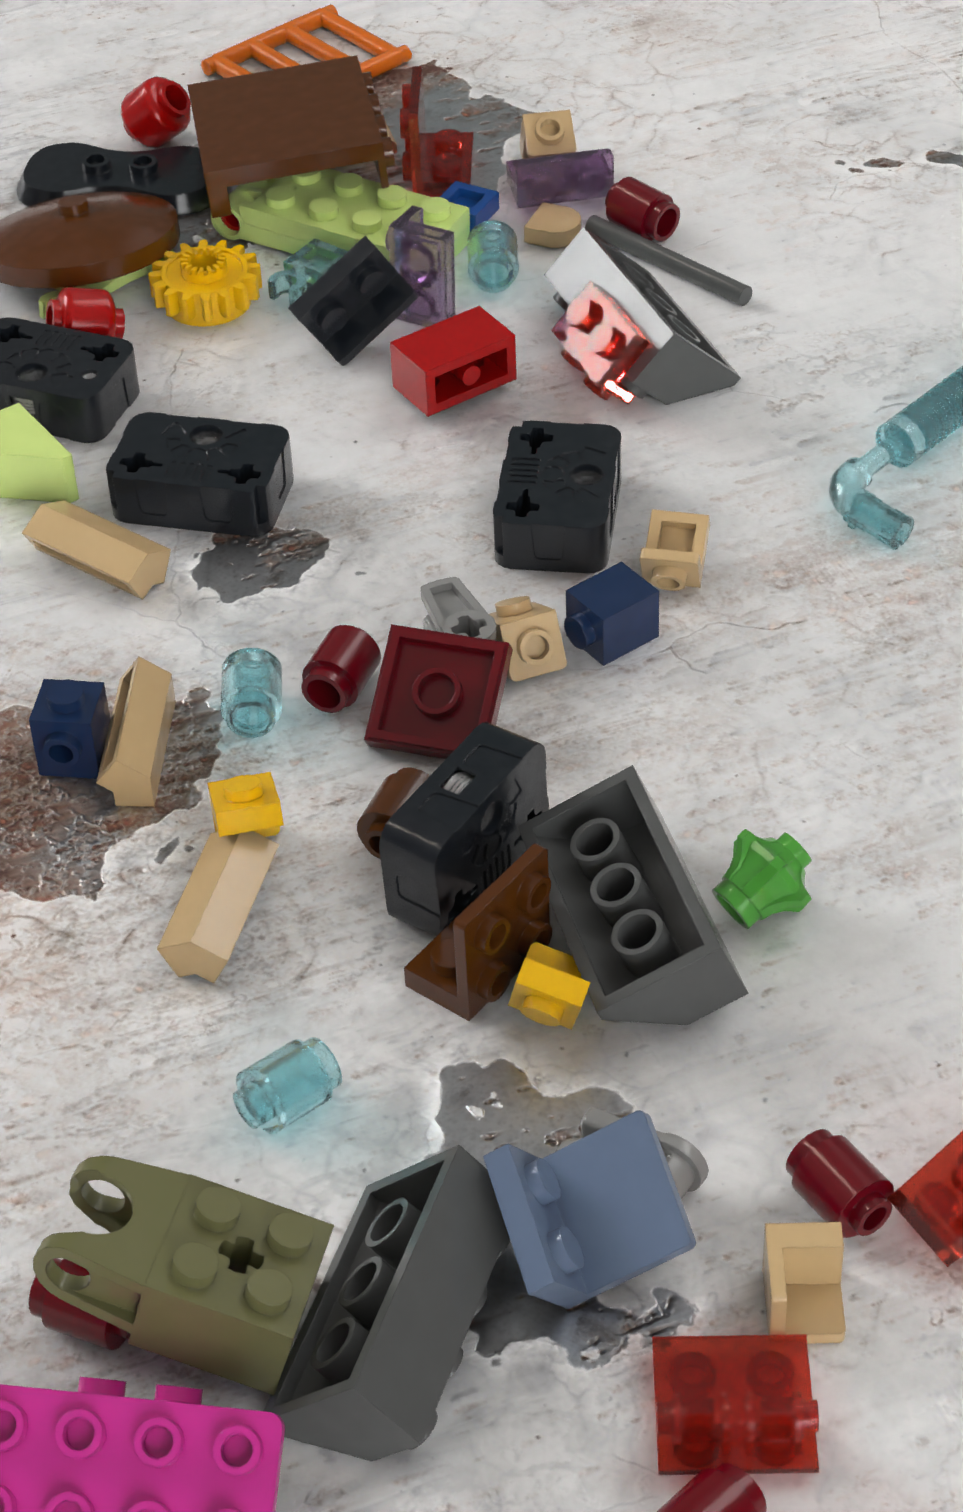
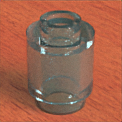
(492, 256)
(251, 692)
(286, 1084)

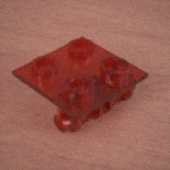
(734, 1404)

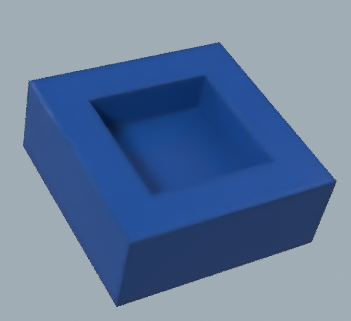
(481, 201)

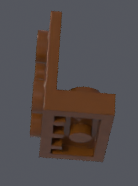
(487, 940)

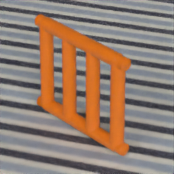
(297, 33)

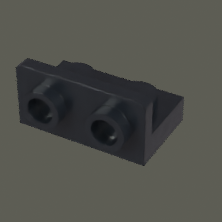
(353, 301)

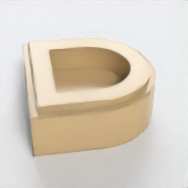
(552, 226)

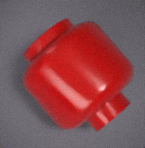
(156, 111)
(86, 311)

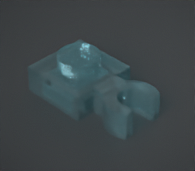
(304, 269)

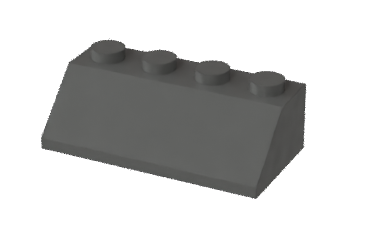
(679, 356)
(632, 907)
(394, 1310)

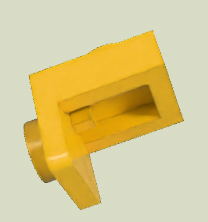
(246, 805)
(549, 987)

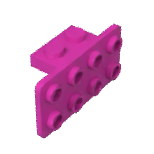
(134, 1453)

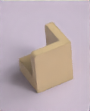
(804, 1280)

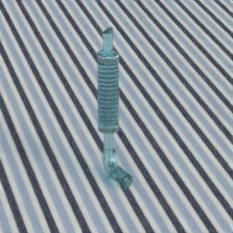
(901, 443)

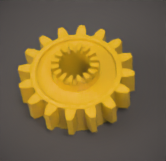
(205, 283)

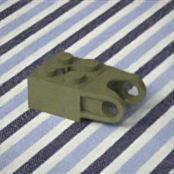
(189, 1268)

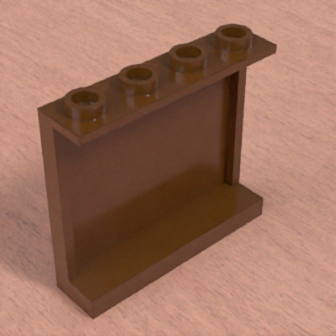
(287, 125)

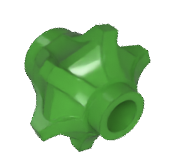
(763, 878)

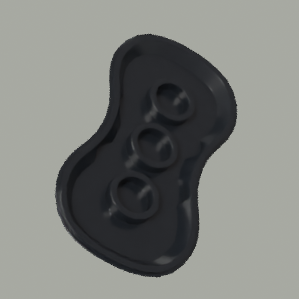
(83, 168)

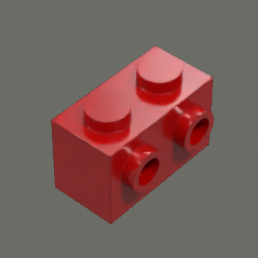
(453, 360)

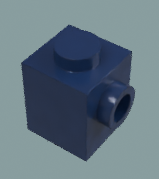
(612, 613)
(70, 727)

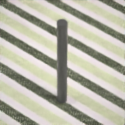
(670, 260)

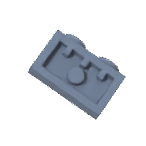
(590, 1211)

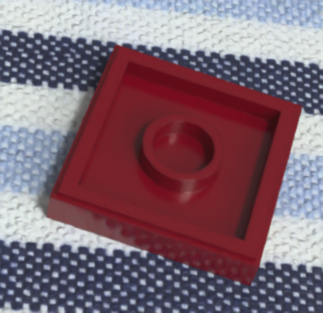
(435, 690)

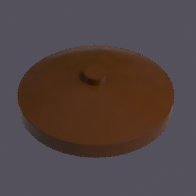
(85, 239)

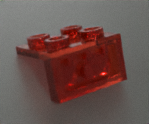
(431, 159)

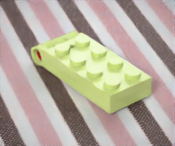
(330, 208)

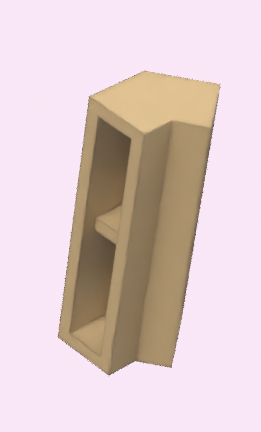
(98, 547)
(138, 735)
(216, 903)

